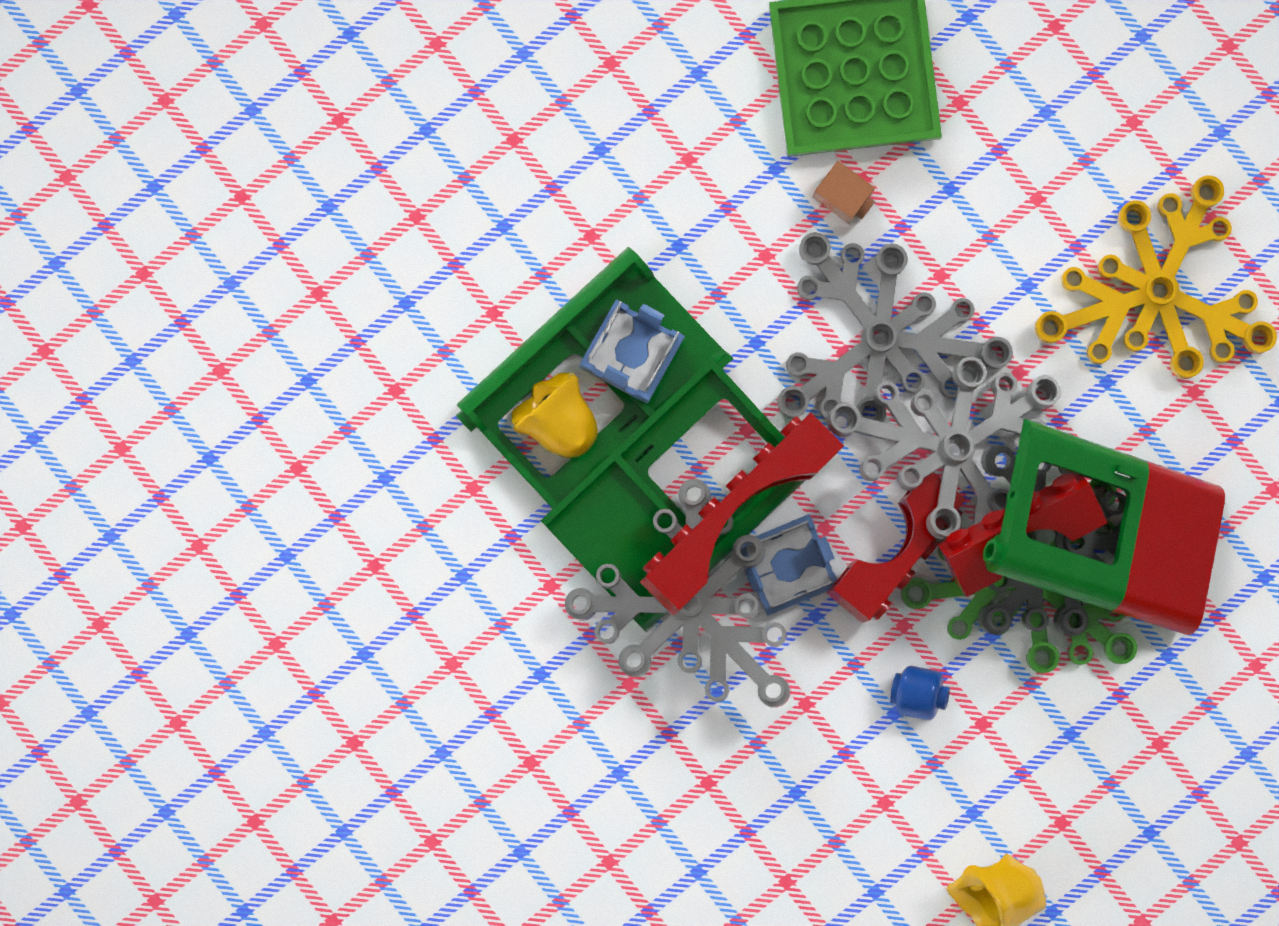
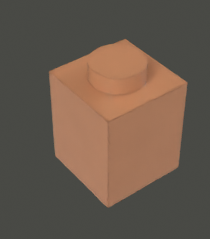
(845, 193)

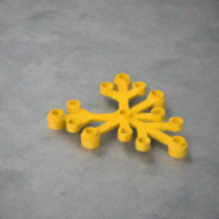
(1116, 304)

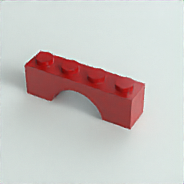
(1063, 506)
(865, 585)

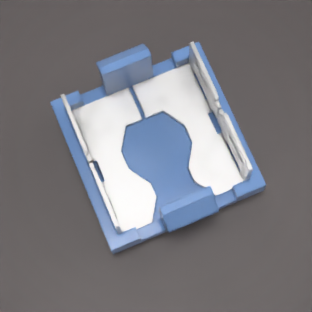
(632, 350)
(793, 565)

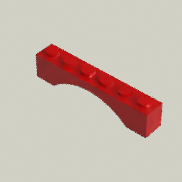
(686, 567)

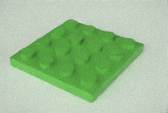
(854, 74)

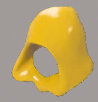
(562, 421)
(999, 893)

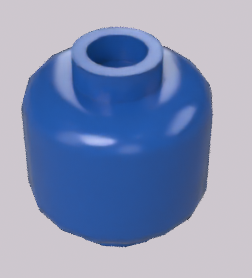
(919, 693)

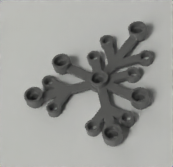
(1029, 593)

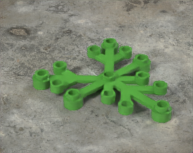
(1039, 639)

